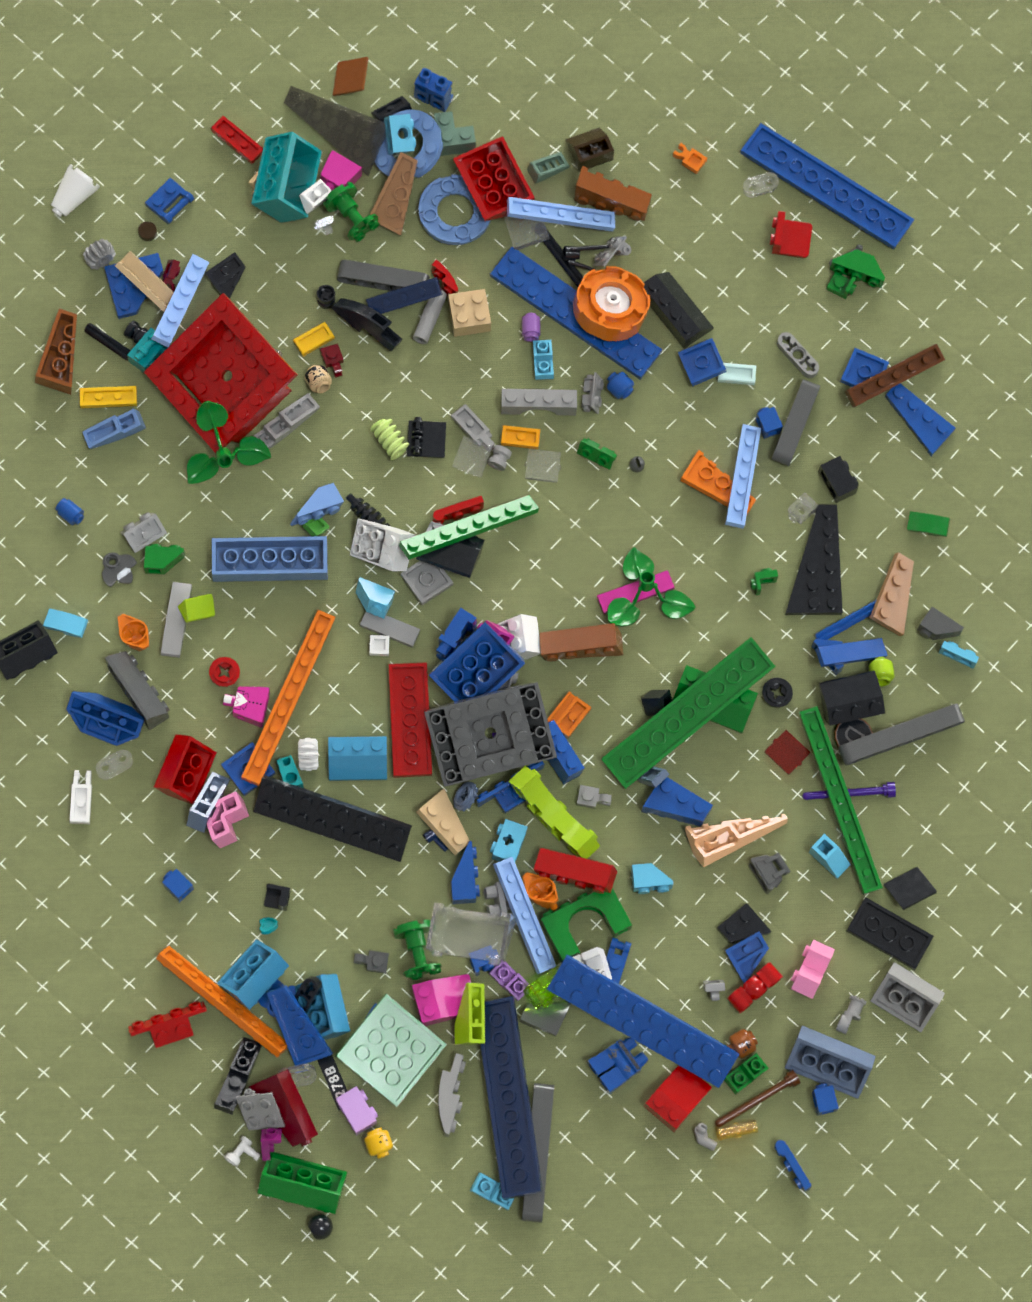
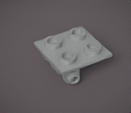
(617, 246)
(259, 1110)

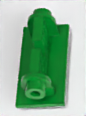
(591, 451)

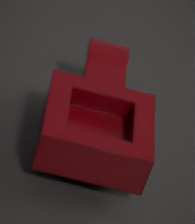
(171, 271)
(333, 358)

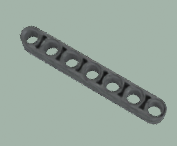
(901, 734)
(541, 1117)

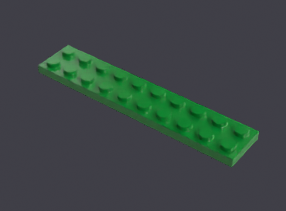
(688, 712)

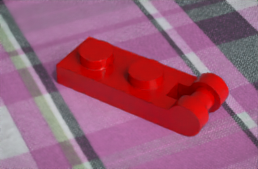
(459, 510)

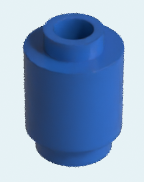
(69, 511)

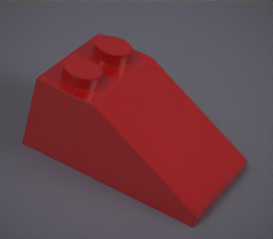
(677, 1097)

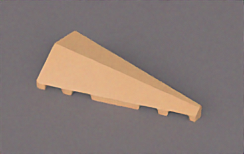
(717, 841)

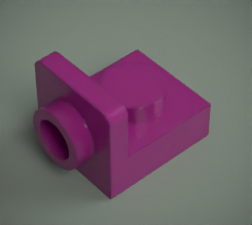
(269, 1138)

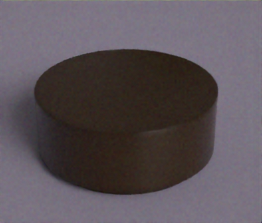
(147, 231)

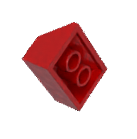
(185, 769)

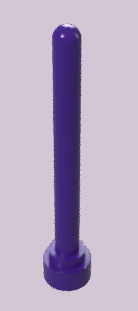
(887, 790)

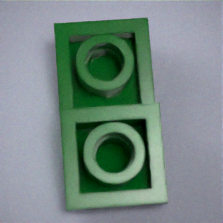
(928, 523)
(746, 1073)

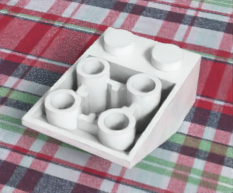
(380, 545)

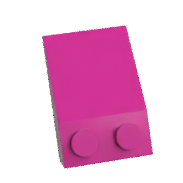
(439, 998)

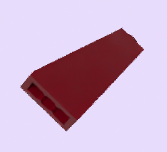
(298, 1124)

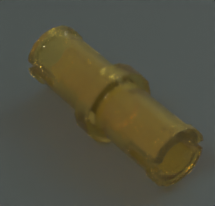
(737, 1130)

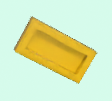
(313, 339)

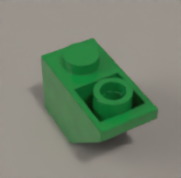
(162, 559)

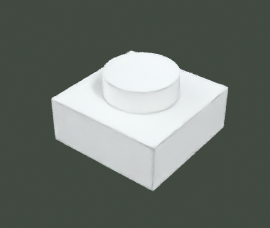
(379, 645)

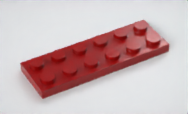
(408, 721)

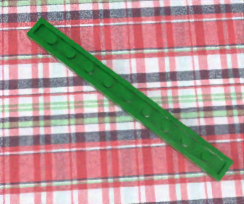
(840, 800)

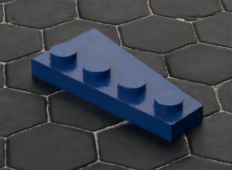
(927, 424)
(298, 1030)

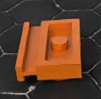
(569, 714)

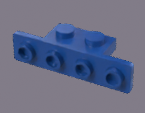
(505, 794)

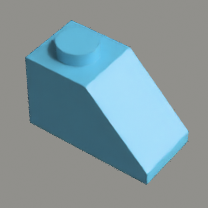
(374, 597)

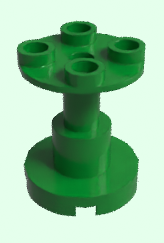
(342, 199)
(415, 942)

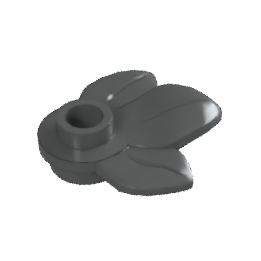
(120, 570)

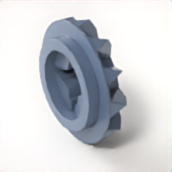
(468, 792)

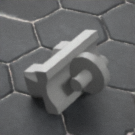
(496, 892)

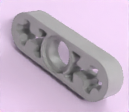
(797, 362)

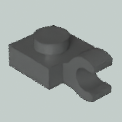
(375, 961)

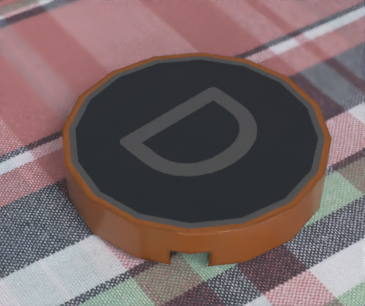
(851, 731)

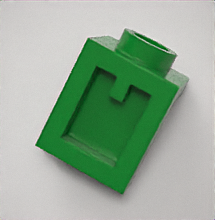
(841, 285)

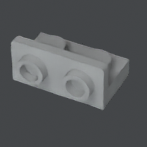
(143, 531)

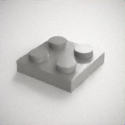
(426, 581)

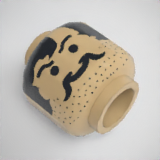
(318, 379)

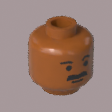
(743, 1043)

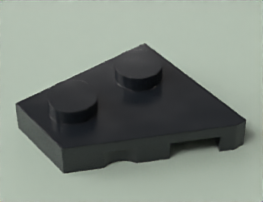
(226, 274)
(742, 925)

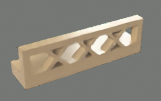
(145, 280)

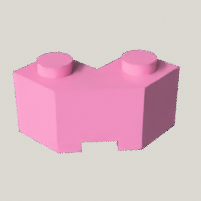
(227, 811)
(812, 969)

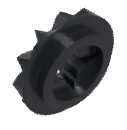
(774, 684)

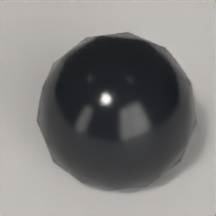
(320, 1226)

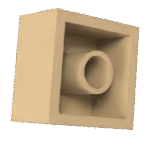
(469, 312)

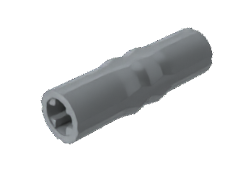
(429, 318)

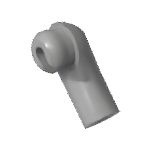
(702, 1137)

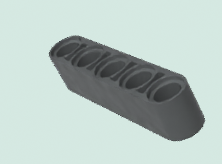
(377, 276)
(796, 422)

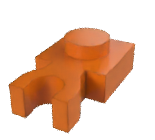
(691, 159)

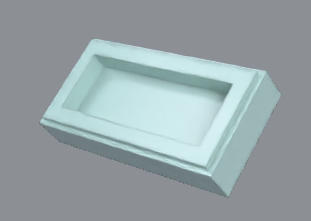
(738, 374)

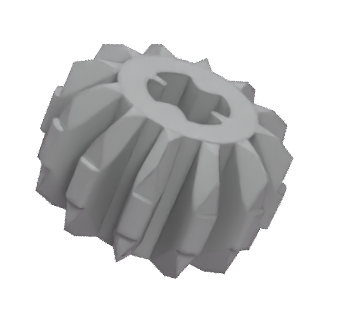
(99, 254)

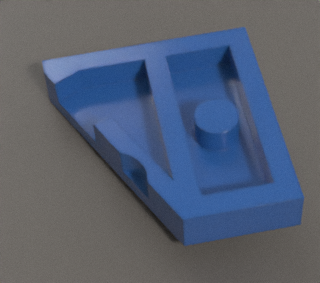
(747, 955)

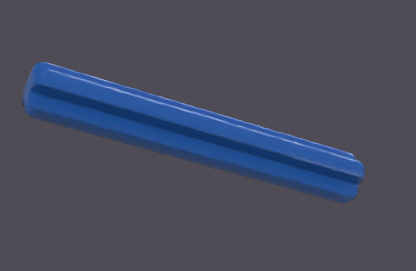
(846, 622)

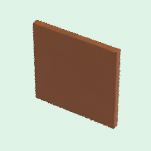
(350, 76)

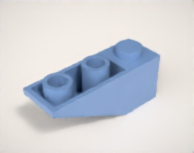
(322, 502)

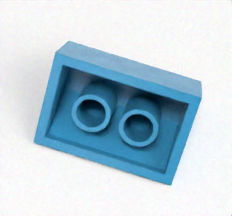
(357, 758)
(253, 974)
(328, 1009)

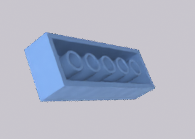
(269, 559)

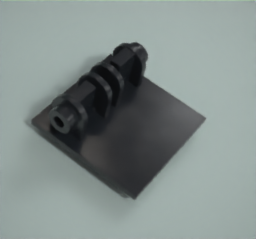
(426, 438)

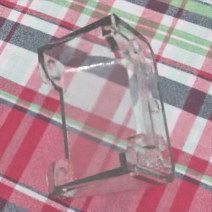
(470, 934)

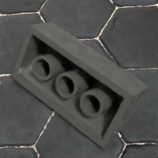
(137, 689)

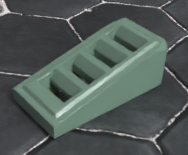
(537, 172)

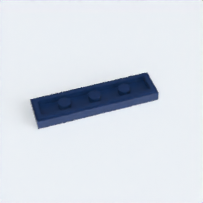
(405, 296)

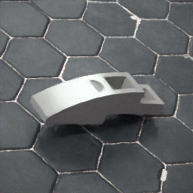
(449, 1102)

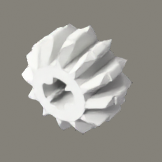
(308, 754)

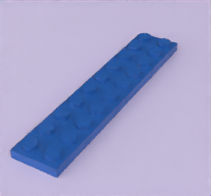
(827, 186)
(556, 301)
(643, 1021)

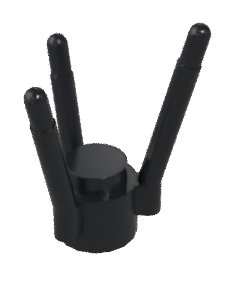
(572, 253)

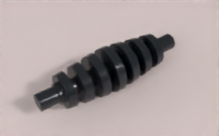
(362, 509)

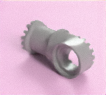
(852, 1012)

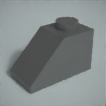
(938, 626)

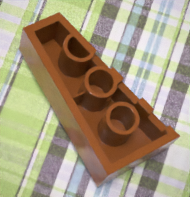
(611, 195)
(58, 357)
(582, 642)

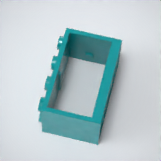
(274, 172)

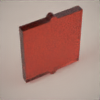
(787, 752)

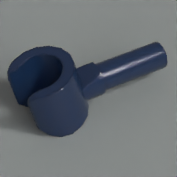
(430, 836)

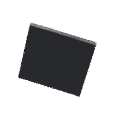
(910, 888)

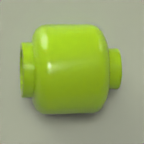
(883, 669)

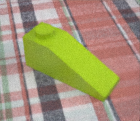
(471, 1016)

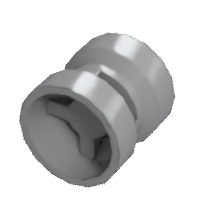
(499, 458)

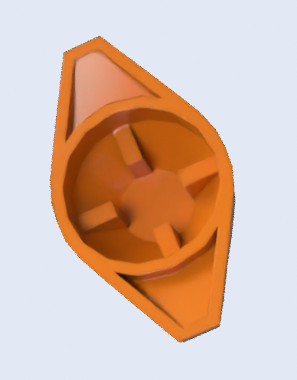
(133, 632)
(541, 890)

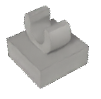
(714, 987)

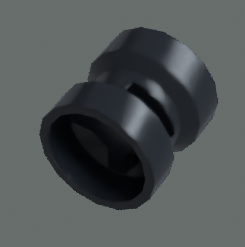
(325, 292)
(134, 331)

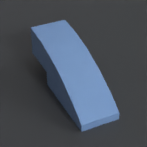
(114, 429)

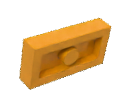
(520, 437)

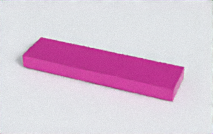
(629, 591)

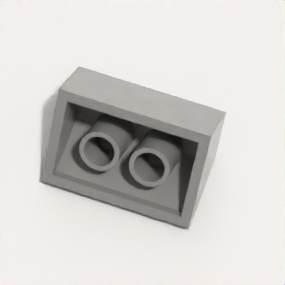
(907, 997)

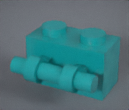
(145, 351)

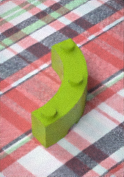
(553, 813)

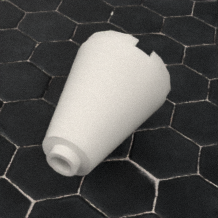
(72, 191)

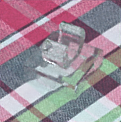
(324, 223)

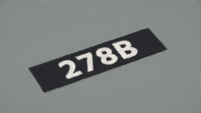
(332, 1077)

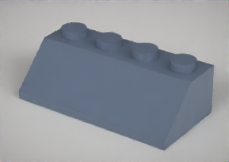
(830, 1062)

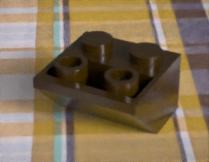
(590, 148)

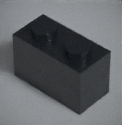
(838, 479)

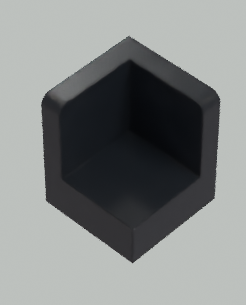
(655, 701)
(277, 897)

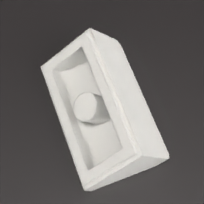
(314, 196)

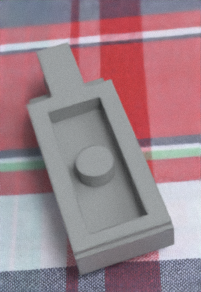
(472, 425)

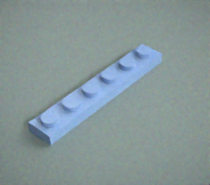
(560, 214)
(180, 300)
(743, 476)
(525, 915)

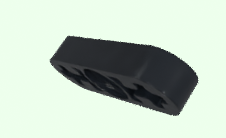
(311, 996)

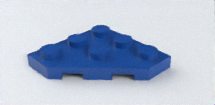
(125, 294)

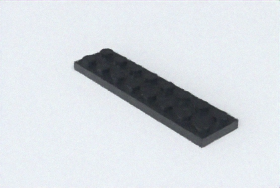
(332, 818)

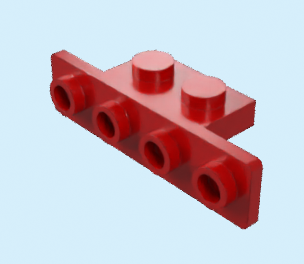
(170, 1026)

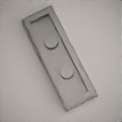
(391, 627)

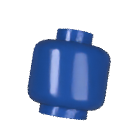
(620, 385)

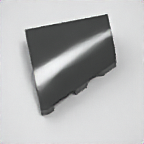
(546, 1019)

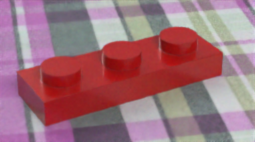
(237, 139)

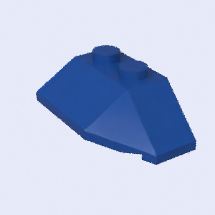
(104, 717)

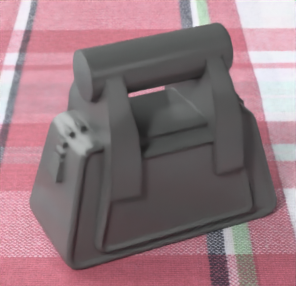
(767, 873)

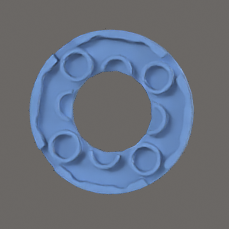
(430, 150)
(435, 226)

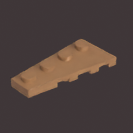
(395, 195)

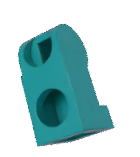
(289, 771)

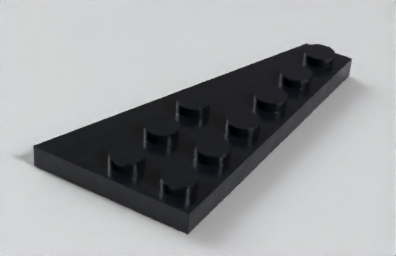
(819, 575)

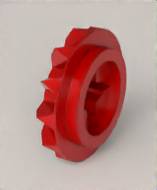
(225, 663)

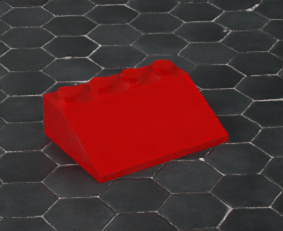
(492, 178)

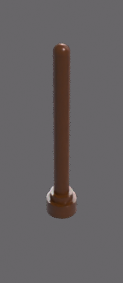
(791, 1079)

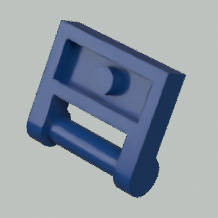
(165, 196)

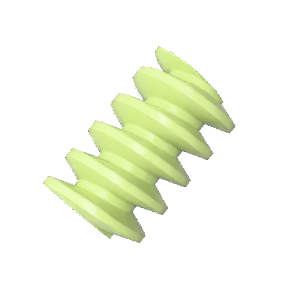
(389, 438)

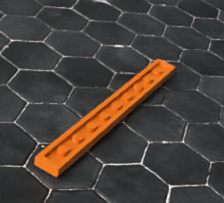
(288, 698)

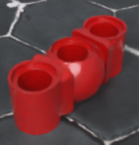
(754, 987)

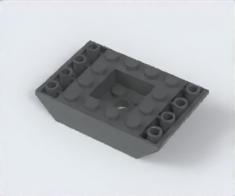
(519, 740)

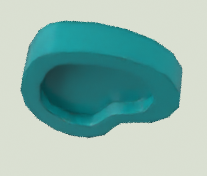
(268, 925)

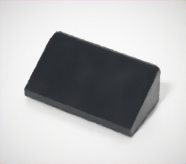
(391, 108)

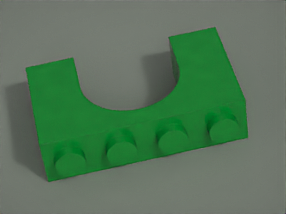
(557, 923)

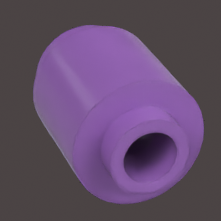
(531, 327)

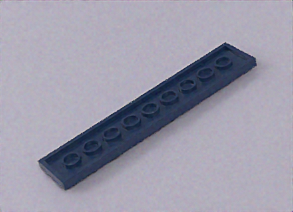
(509, 1101)

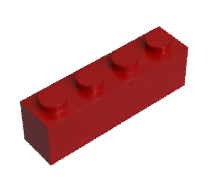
(575, 870)

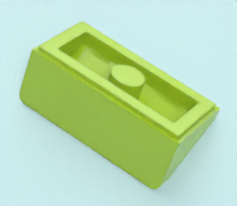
(197, 608)

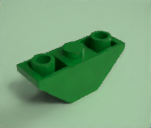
(859, 265)

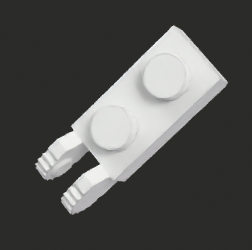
(81, 799)

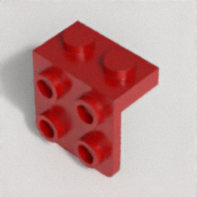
(790, 237)

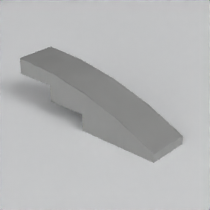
(288, 420)
(175, 623)

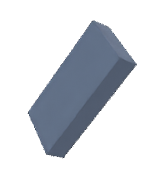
(653, 776)

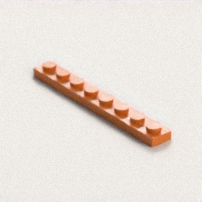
(222, 1001)

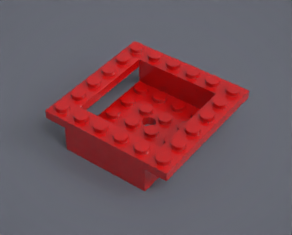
(202, 355)

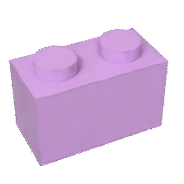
(356, 1110)

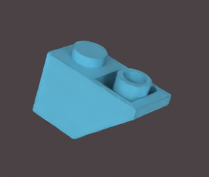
(830, 856)
(648, 877)

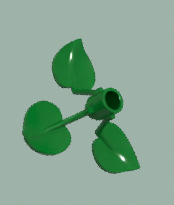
(201, 467)
(641, 567)

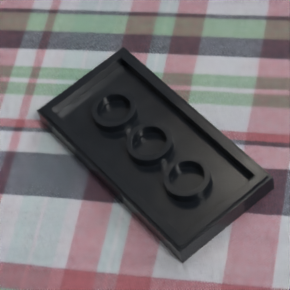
(890, 933)

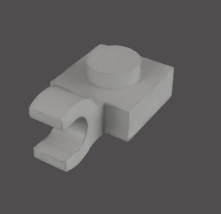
(590, 797)

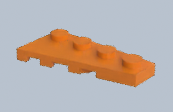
(709, 480)

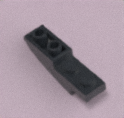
(366, 318)
(238, 1075)

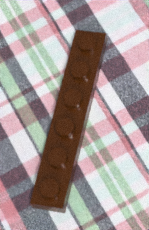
(894, 375)

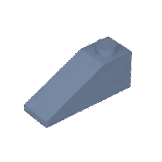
(205, 803)

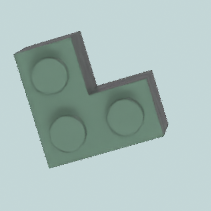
(454, 139)

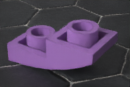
(509, 980)

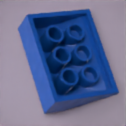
(477, 665)

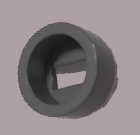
(633, 465)

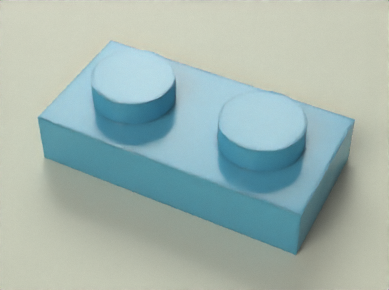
(962, 656)

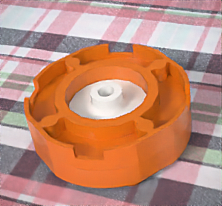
(611, 303)

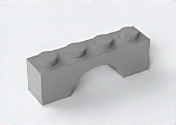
(521, 400)

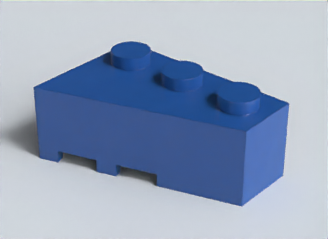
(678, 803)

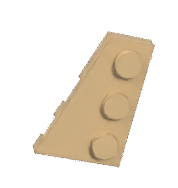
(444, 822)

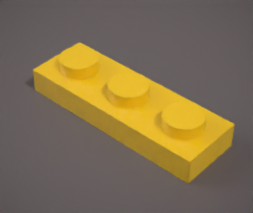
(108, 397)

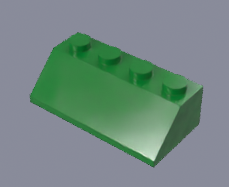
(734, 715)
(302, 1182)

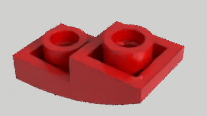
(448, 283)

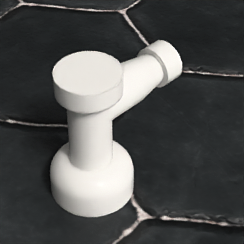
(244, 1146)

